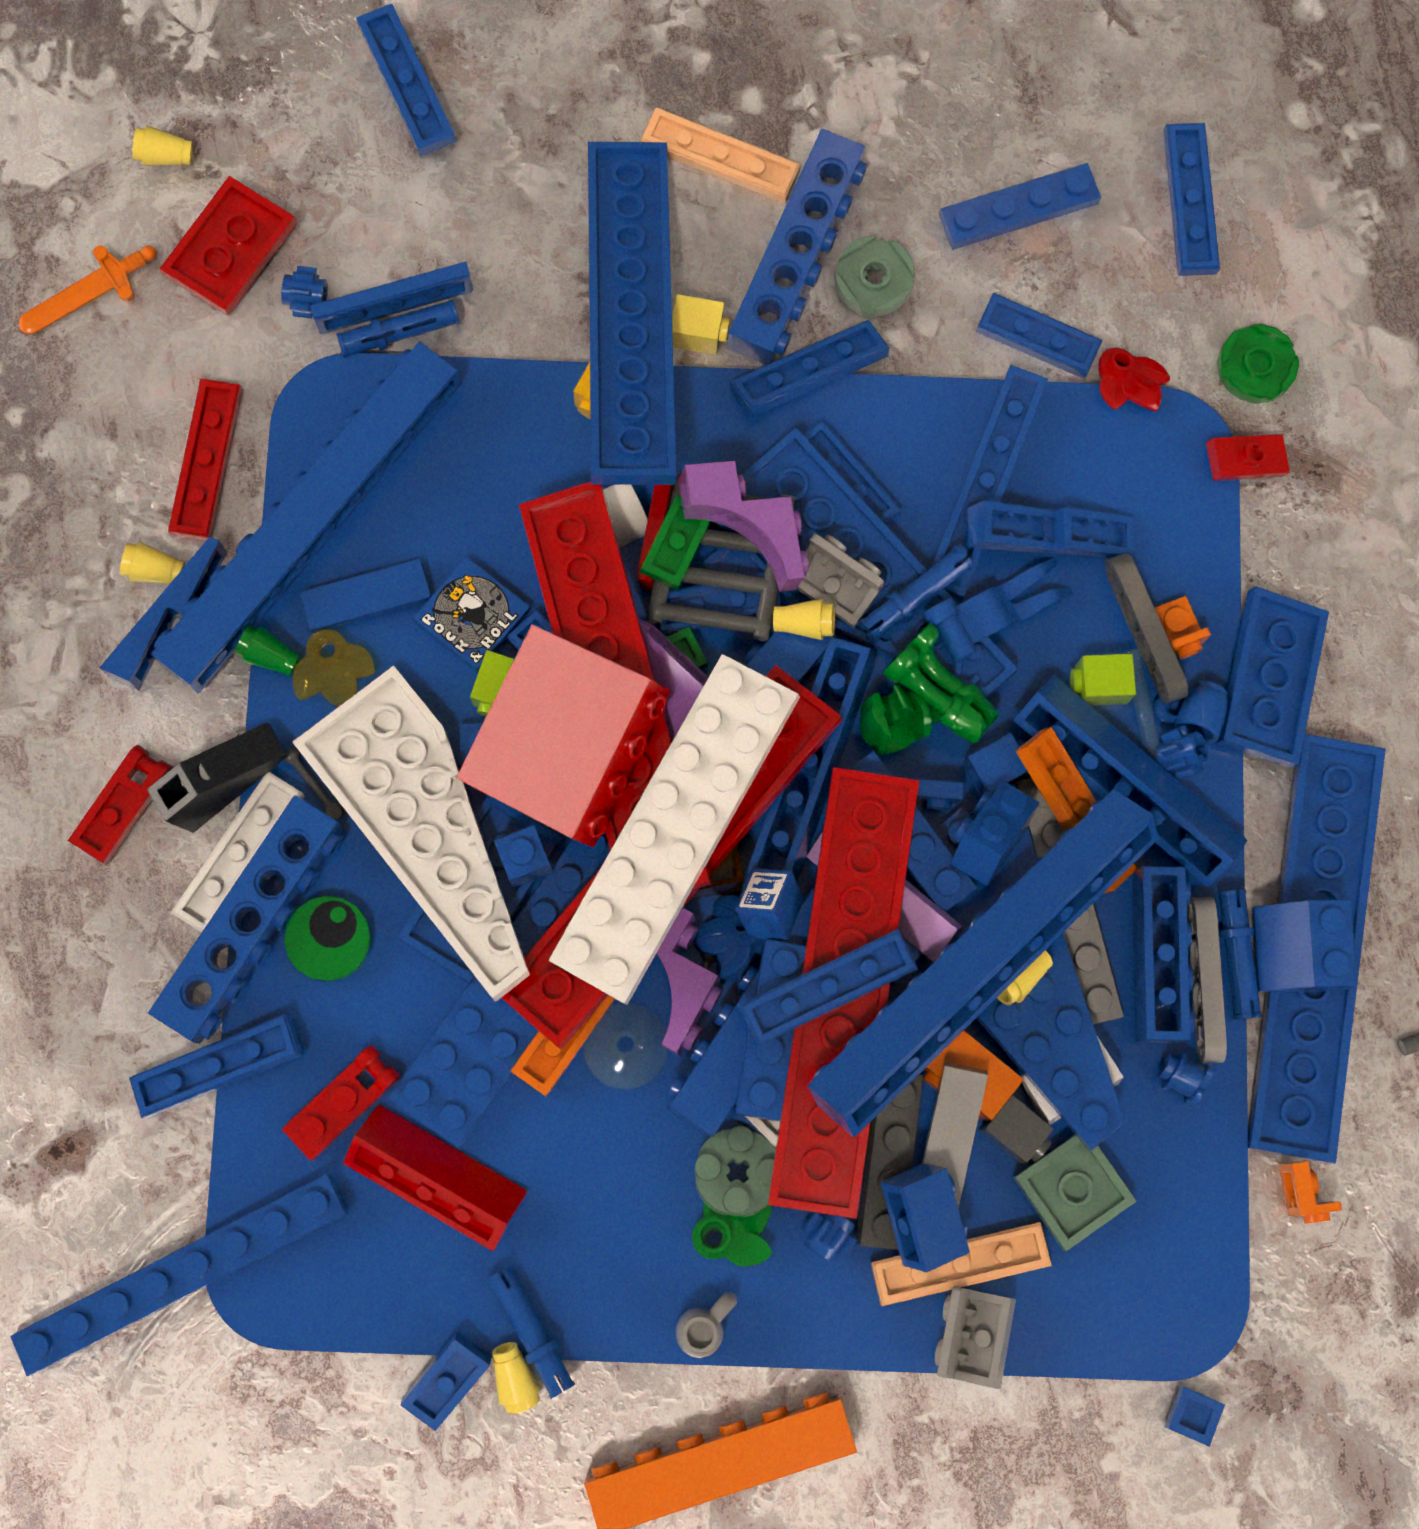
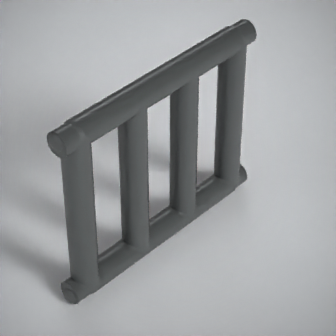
(766, 586)

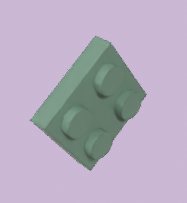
(1074, 1191)

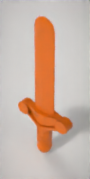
(110, 275)

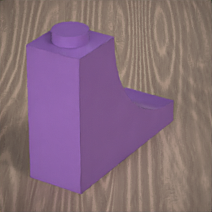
(675, 673)

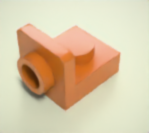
(1182, 627)
(1299, 1188)

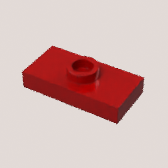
(1247, 457)

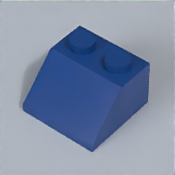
(1304, 946)

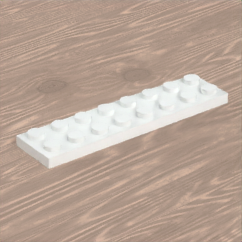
(674, 829)

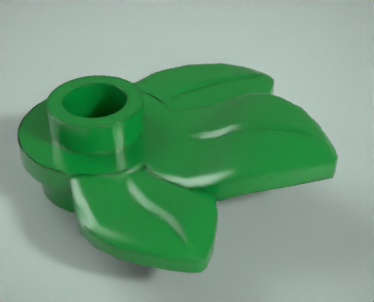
(740, 1237)

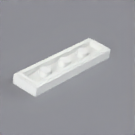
(234, 851)

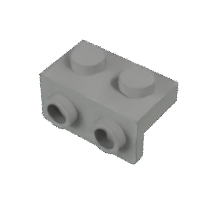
(840, 579)
(975, 1337)

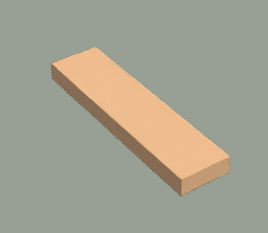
(723, 155)
(989, 1258)

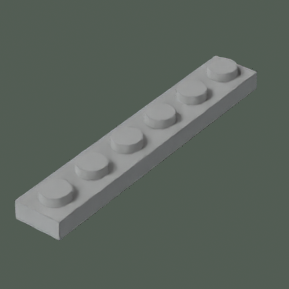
(1084, 934)

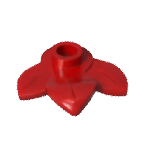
(1131, 379)

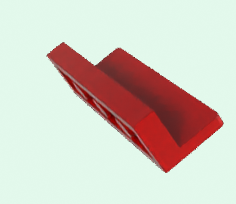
(434, 1177)

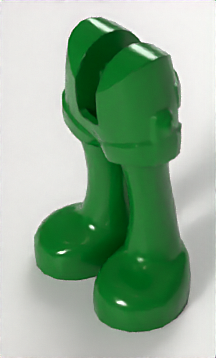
(960, 705)

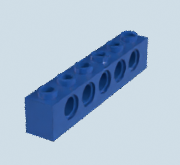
(829, 158)
(248, 894)

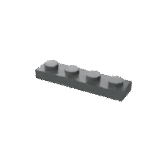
(887, 1154)

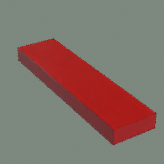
(205, 460)

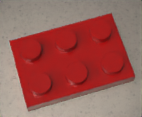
(228, 245)

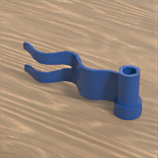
(990, 611)

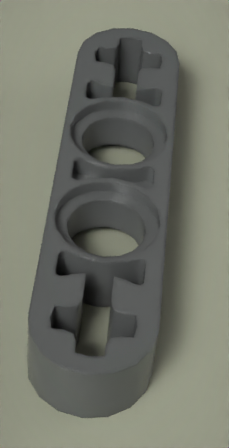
(1146, 628)

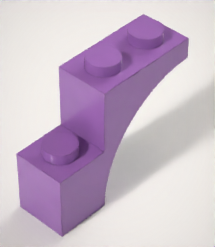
(771, 524)
(691, 986)

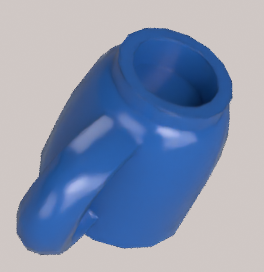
(1201, 710)

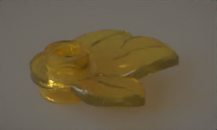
(332, 675)

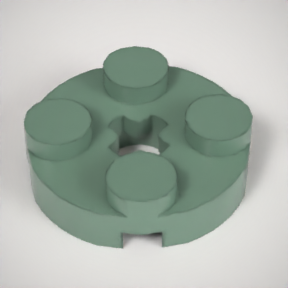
(878, 255)
(712, 1168)

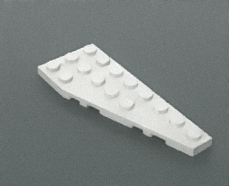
(399, 785)

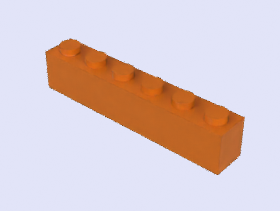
(719, 1464)

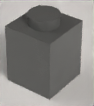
(1018, 1131)

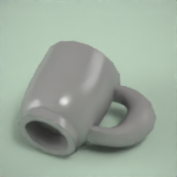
(701, 1330)

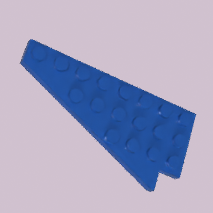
(834, 509)
(1052, 1028)

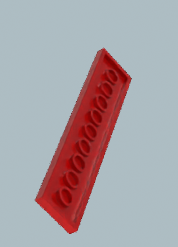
(594, 608)
(852, 904)
(562, 1002)

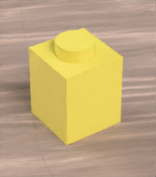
(698, 324)

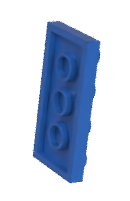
(1273, 677)
(495, 822)

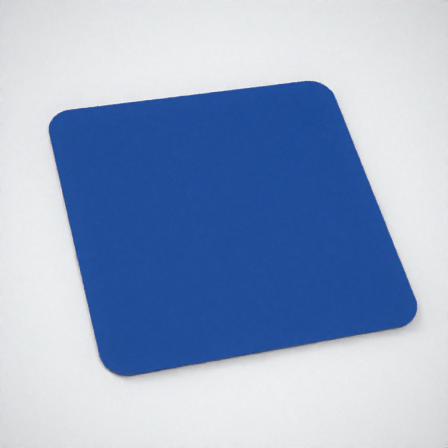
(611, 1168)

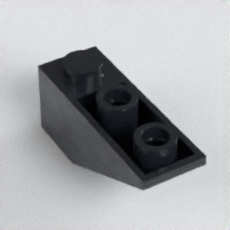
(216, 777)

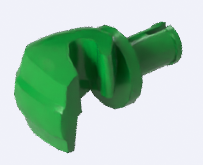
(895, 720)

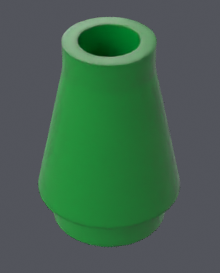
(266, 651)

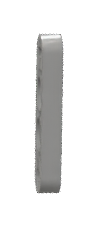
(1207, 981)

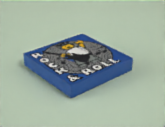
(471, 613)

